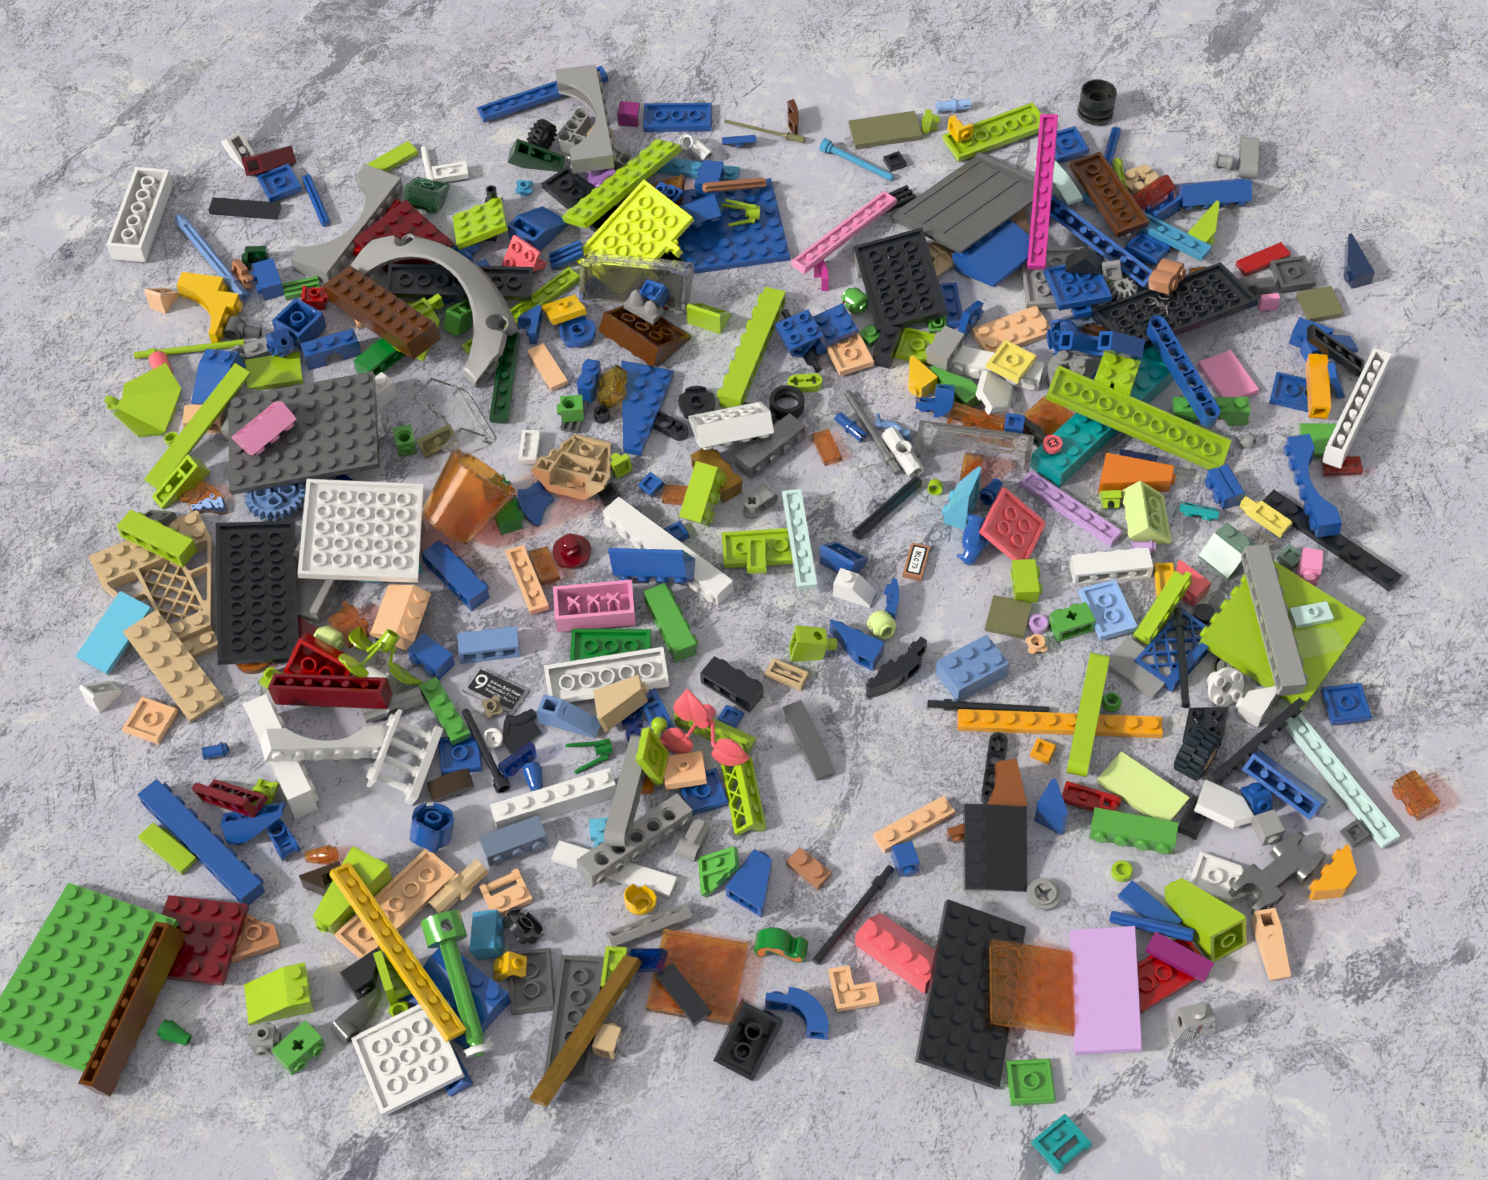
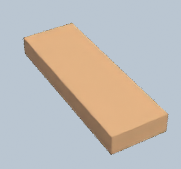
(547, 367)

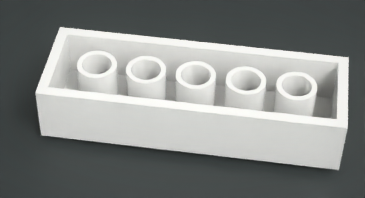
(140, 214)
(290, 774)

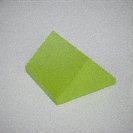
(707, 317)

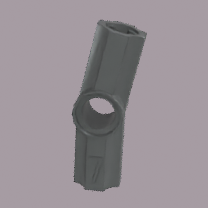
(1259, 286)

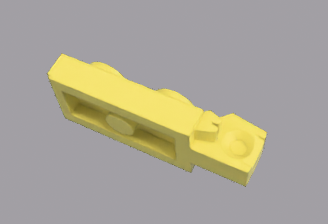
(1266, 516)

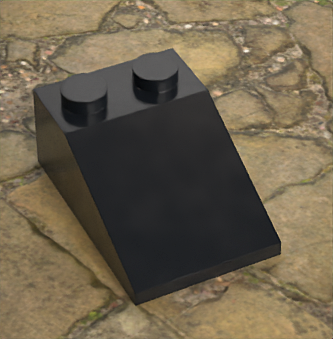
(747, 1039)

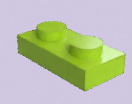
(611, 959)

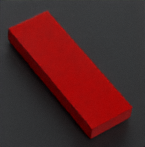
(1262, 259)

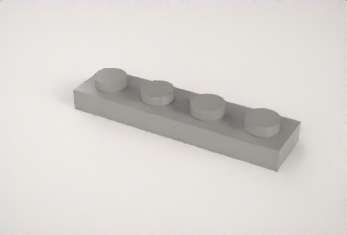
(656, 922)

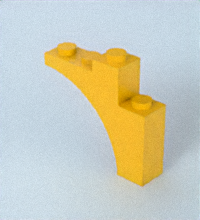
(213, 296)

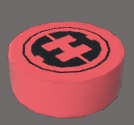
(1052, 444)

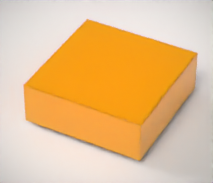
(1043, 750)

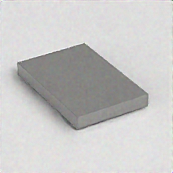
(1123, 665)

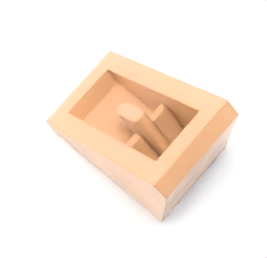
(161, 298)

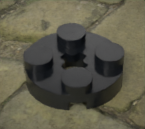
(694, 393)
(524, 927)

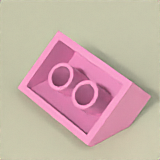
(264, 428)

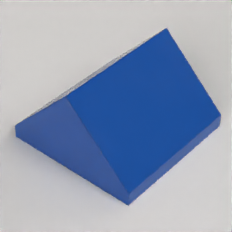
(837, 556)
(1051, 809)

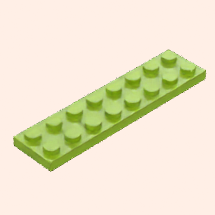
(621, 183)

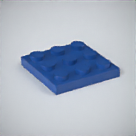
(1076, 289)

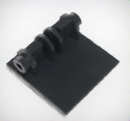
(1209, 717)

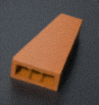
(1123, 471)

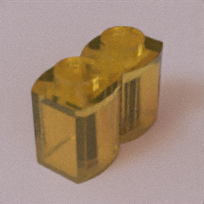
(612, 386)

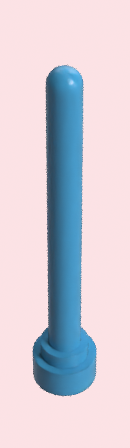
(827, 146)

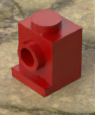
(315, 297)

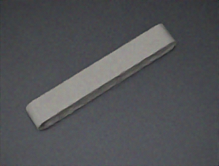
(625, 798)

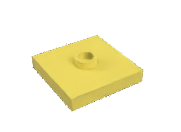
(1011, 361)

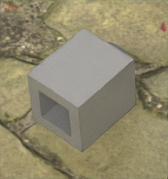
(1268, 828)

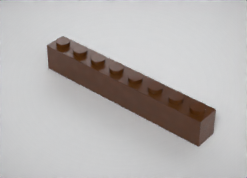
(132, 1009)

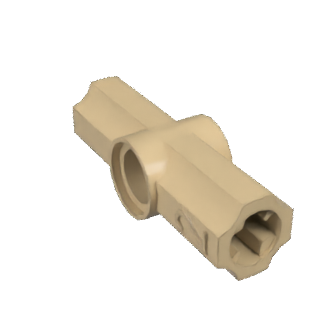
(458, 887)

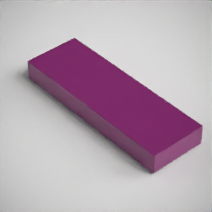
(1179, 957)

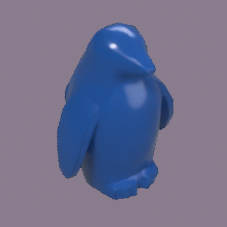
(972, 540)

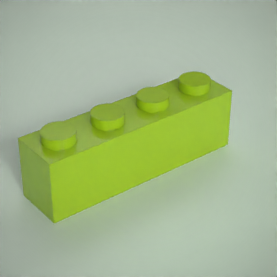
(157, 538)

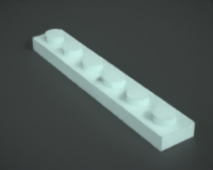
(799, 540)

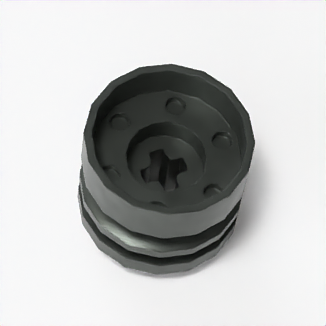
(1097, 102)

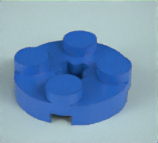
(580, 339)

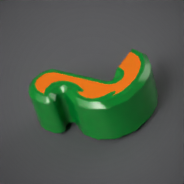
(781, 943)

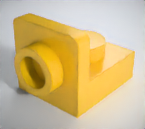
(959, 131)

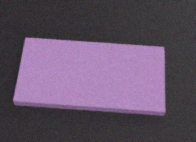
(1106, 991)

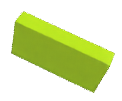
(756, 555)

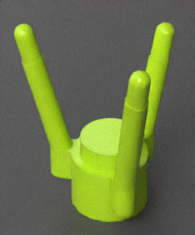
(751, 211)

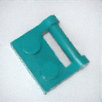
(1055, 1138)

